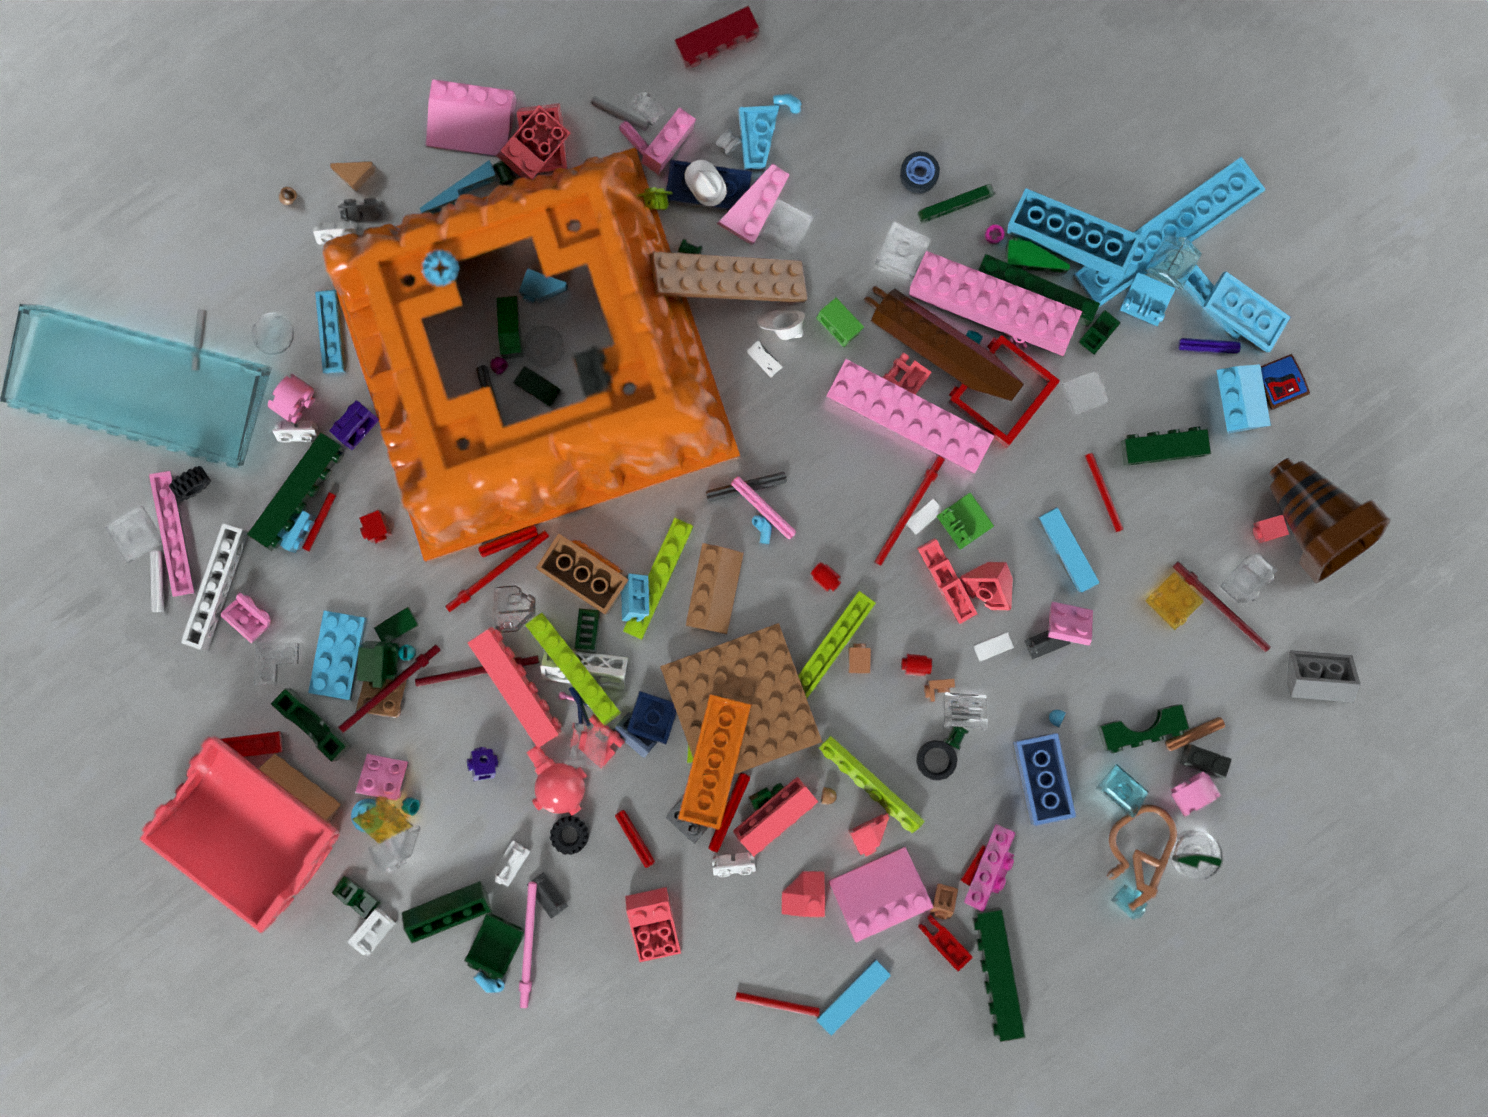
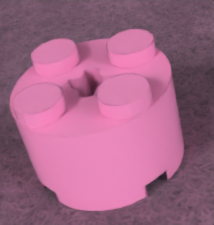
(291, 398)
(1195, 794)

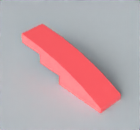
(947, 581)

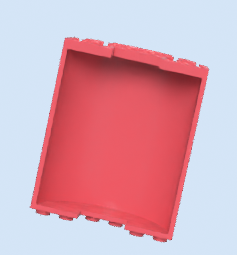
(240, 835)

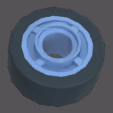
(922, 161)

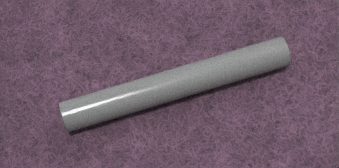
(620, 113)
(201, 314)

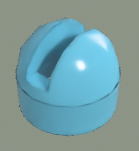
(1056, 717)

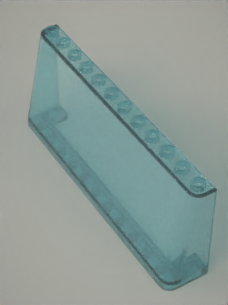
(133, 384)

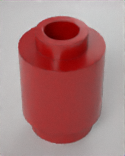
(826, 577)
(916, 665)

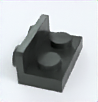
(592, 372)

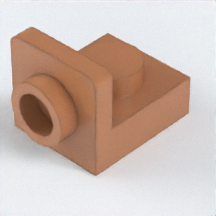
(940, 685)
(944, 901)

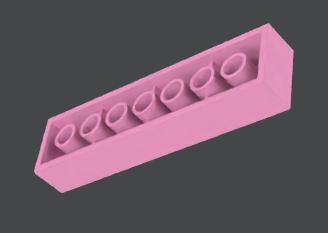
(994, 303)
(910, 416)

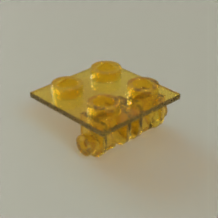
(1174, 601)
(382, 820)

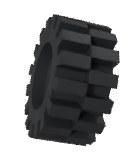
(189, 483)
(556, 838)

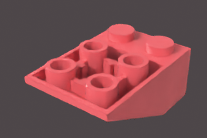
(533, 143)
(652, 924)

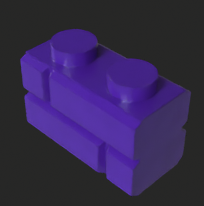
(354, 425)

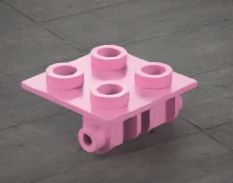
(382, 777)

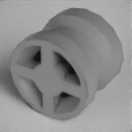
(728, 142)

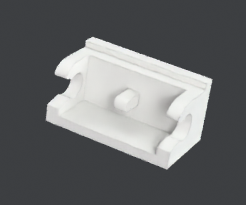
(372, 931)

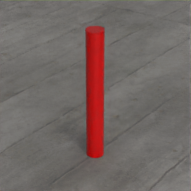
(319, 521)

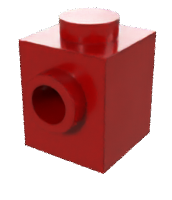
(374, 527)

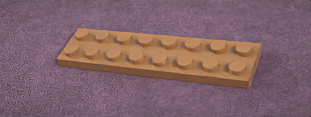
(728, 277)

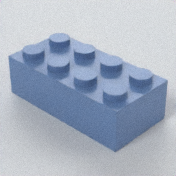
(1044, 779)

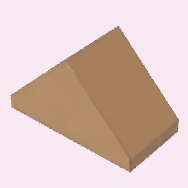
(354, 173)

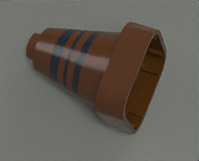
(1324, 518)

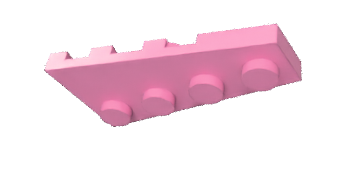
(752, 209)

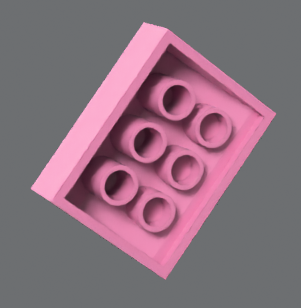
(469, 117)
(880, 894)

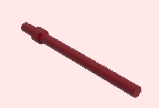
(1191, 579)
(420, 662)
(469, 672)

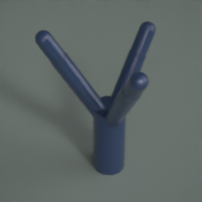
(580, 706)

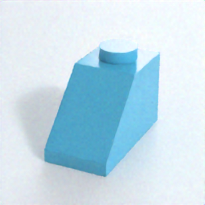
(540, 288)

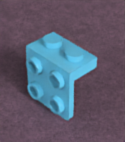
(294, 538)

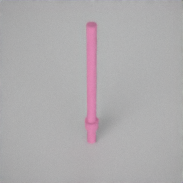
(525, 984)

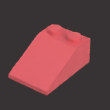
(558, 159)

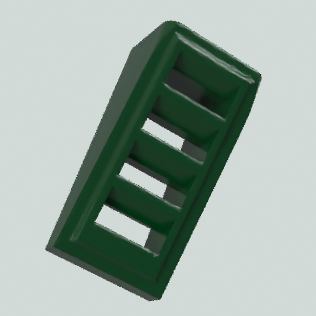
(579, 631)

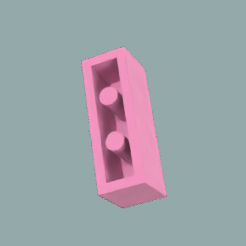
(668, 141)

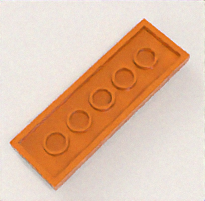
(714, 762)

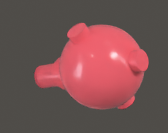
(558, 785)

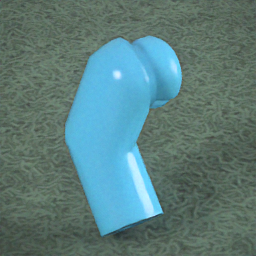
(788, 99)
(764, 527)
(488, 984)

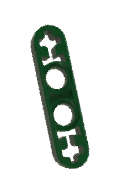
(956, 203)

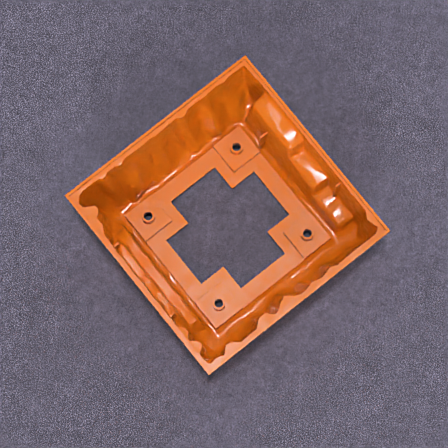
(561, 457)

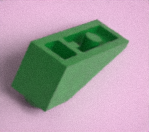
(1032, 257)
(509, 327)

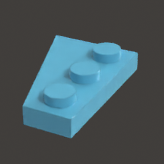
(756, 134)

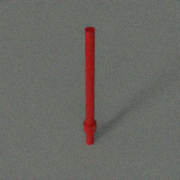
(930, 476)
(465, 595)

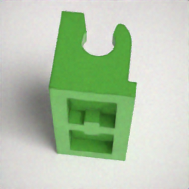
(839, 322)

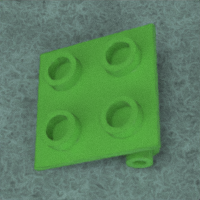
(965, 521)

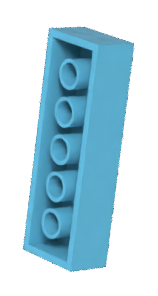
(1073, 234)

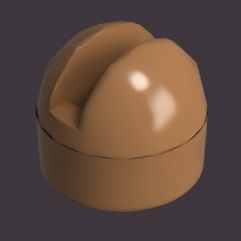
(290, 196)
(828, 796)

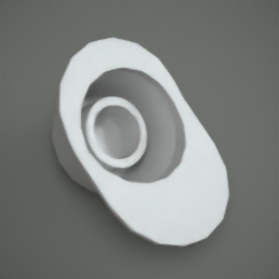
(705, 183)
(784, 323)

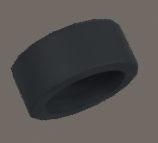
(952, 760)

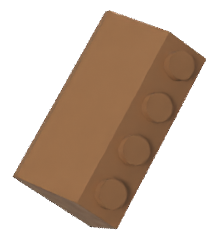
(582, 574)
(714, 588)
(301, 787)

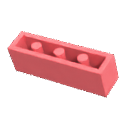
(775, 816)

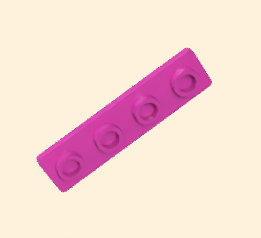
(992, 868)

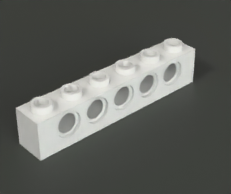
(214, 587)

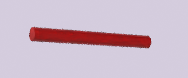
(1104, 492)
(778, 1004)

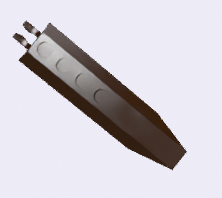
(943, 345)

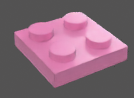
(1070, 623)

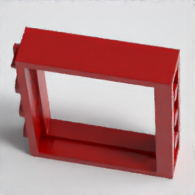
(985, 425)

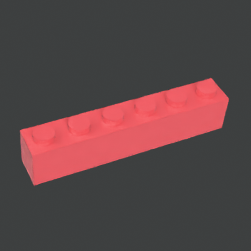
(515, 687)

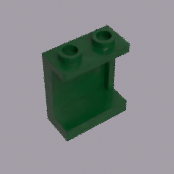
(495, 946)

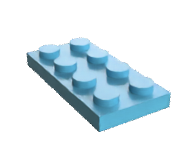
(1246, 312)
(337, 655)

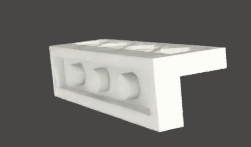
(603, 674)

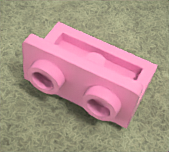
(246, 617)

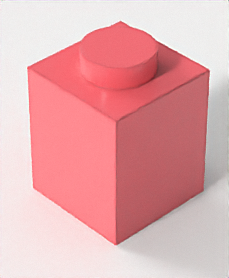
(1270, 529)

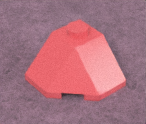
(991, 584)
(869, 834)
(805, 895)

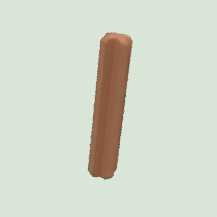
(1195, 734)

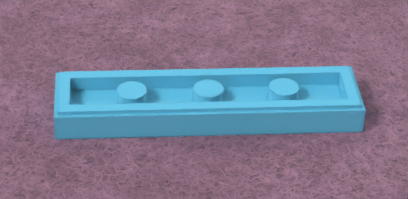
(330, 331)
(853, 997)

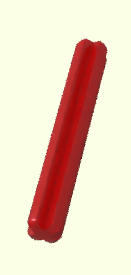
(729, 812)

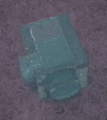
(1126, 896)

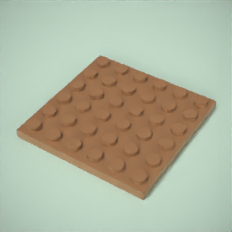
(753, 672)

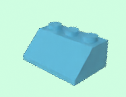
(1243, 398)

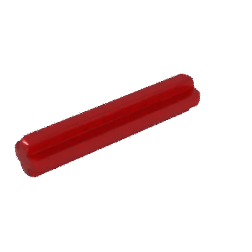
(508, 541)
(634, 838)

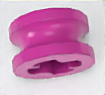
(999, 238)

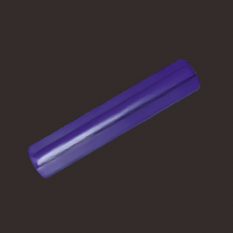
(1209, 345)

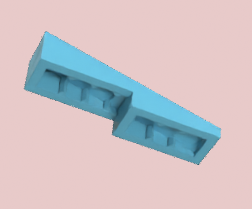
(478, 178)
(1199, 288)
(1068, 550)

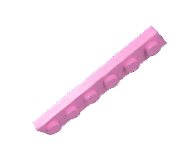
(171, 534)

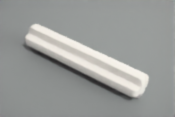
(157, 581)

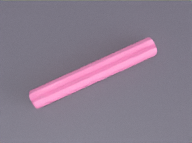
(768, 512)

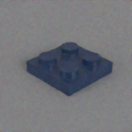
(652, 718)

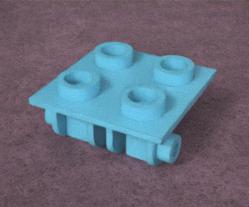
(1147, 299)

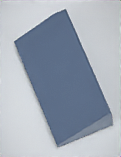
(638, 743)

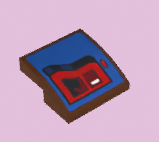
(1283, 381)

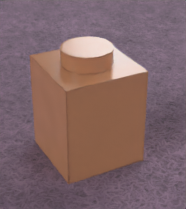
(859, 659)

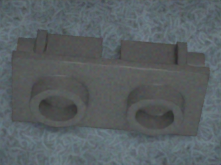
(368, 207)
(1042, 644)
(549, 896)

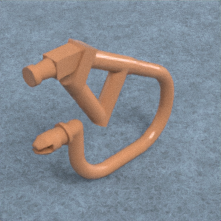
(1139, 856)

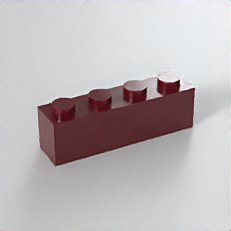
(717, 37)

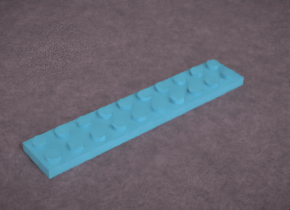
(1186, 218)

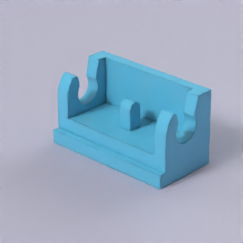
(635, 597)

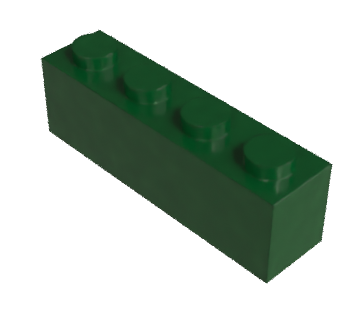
(1165, 447)
(446, 912)

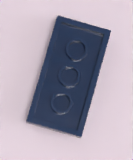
(736, 183)

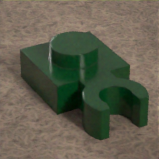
(763, 796)

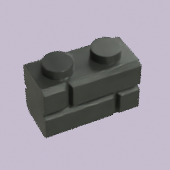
(1205, 761)

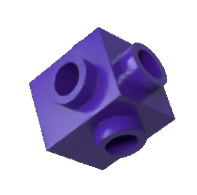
(482, 764)

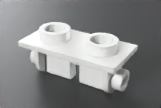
(327, 231)
(286, 431)
(510, 863)
(726, 867)

